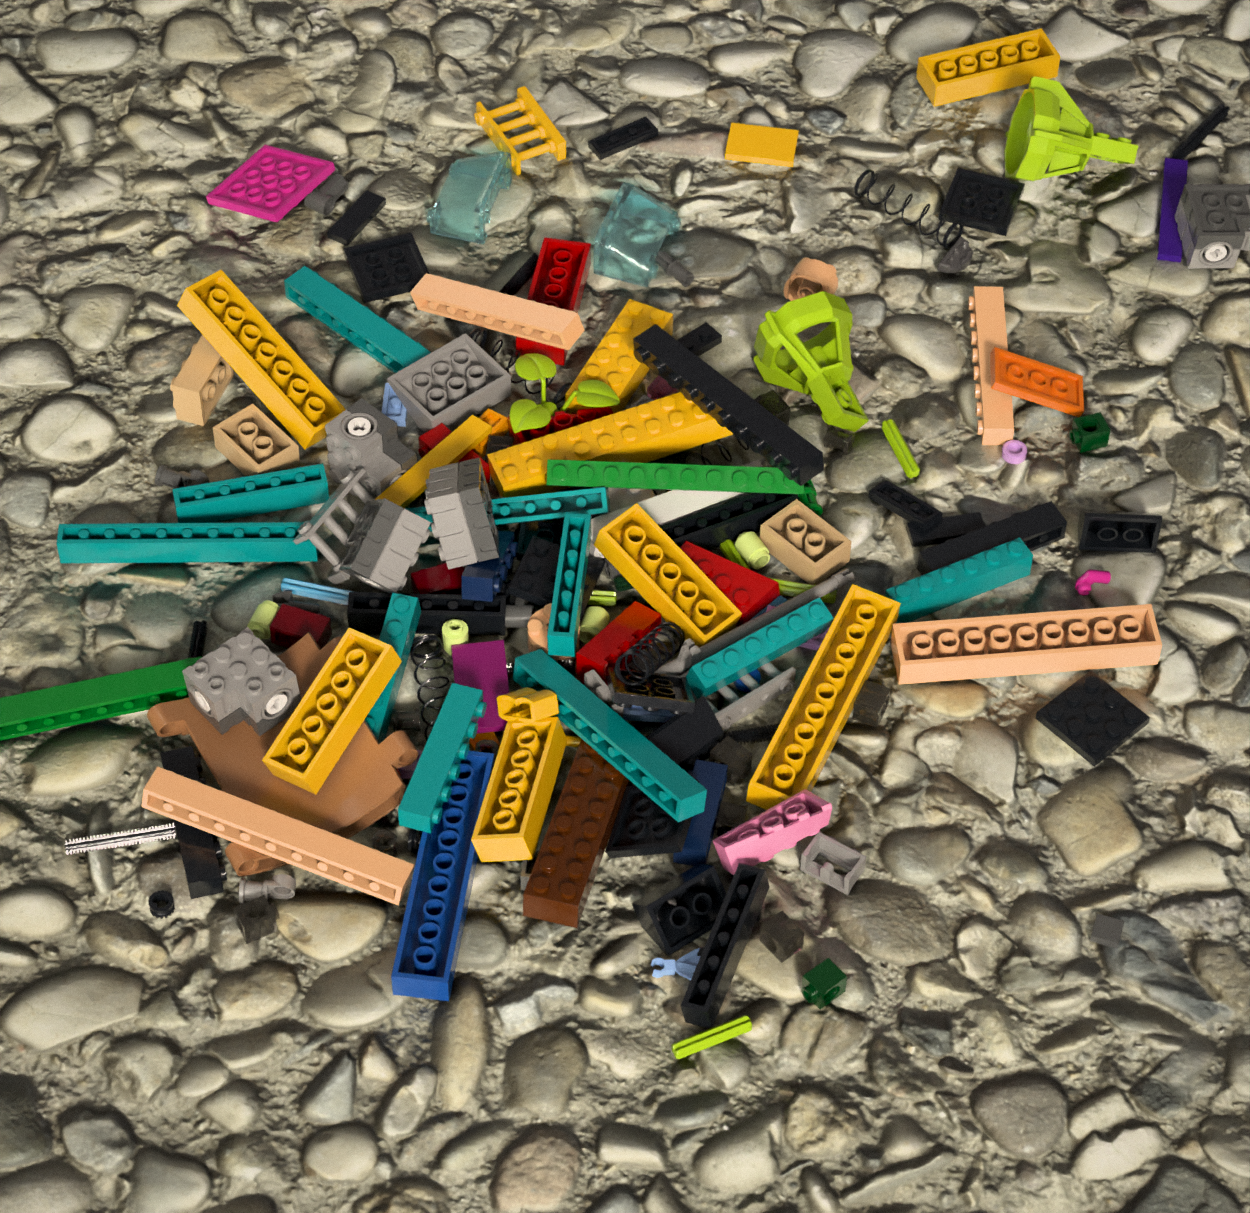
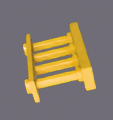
(534, 116)

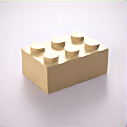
(200, 383)
(255, 443)
(805, 543)

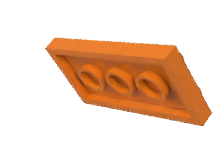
(1036, 382)

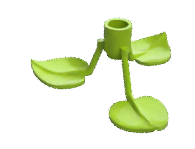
(528, 415)

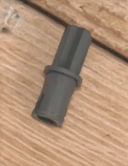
(674, 268)

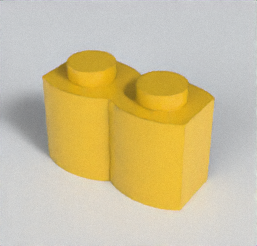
(527, 705)

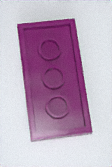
(484, 668)

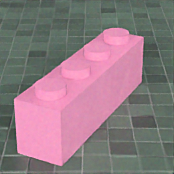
(773, 831)

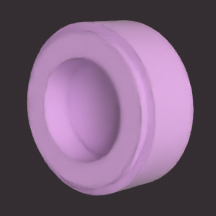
(1014, 451)

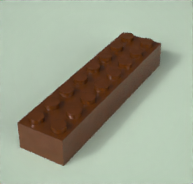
(575, 840)

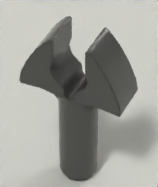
(286, 598)

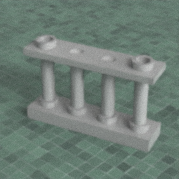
(308, 528)
(761, 694)

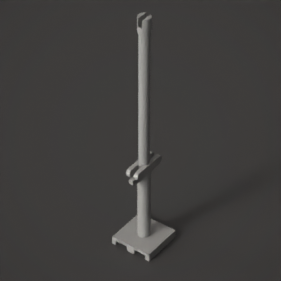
(692, 654)

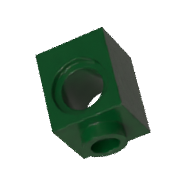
(1089, 432)
(823, 983)

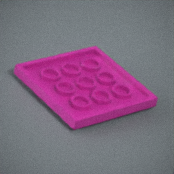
(270, 183)

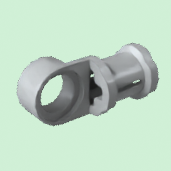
(280, 887)

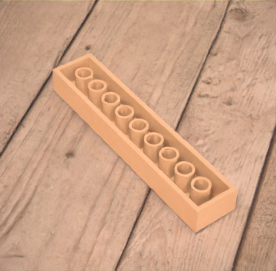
(1025, 644)

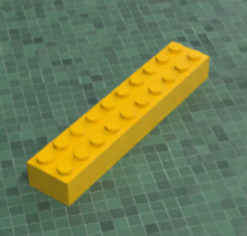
(626, 436)
(824, 698)

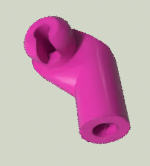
(1084, 582)

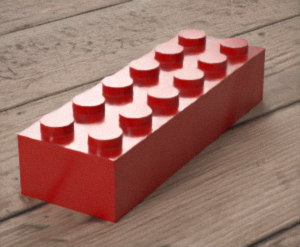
(557, 282)

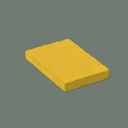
(761, 144)

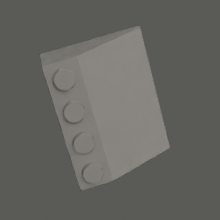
(451, 384)

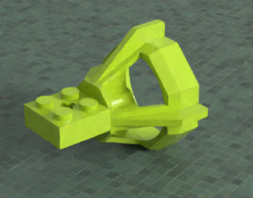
(1063, 141)
(816, 366)

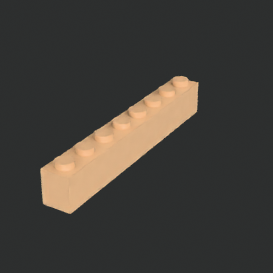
(497, 311)
(989, 326)

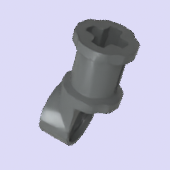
(180, 479)

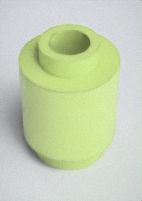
(752, 550)
(262, 619)
(593, 621)
(454, 633)

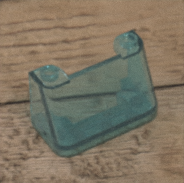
(470, 195)
(633, 236)

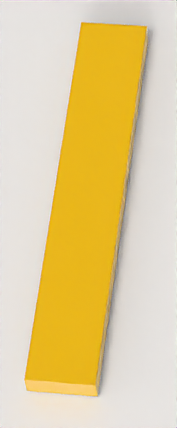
(447, 452)

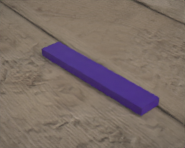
(1172, 187)

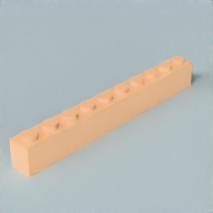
(277, 835)

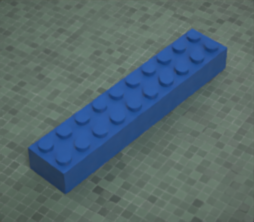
(442, 889)

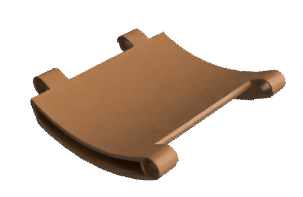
(351, 798)

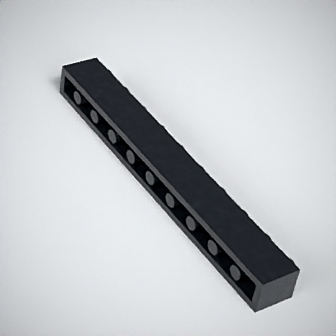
(728, 405)

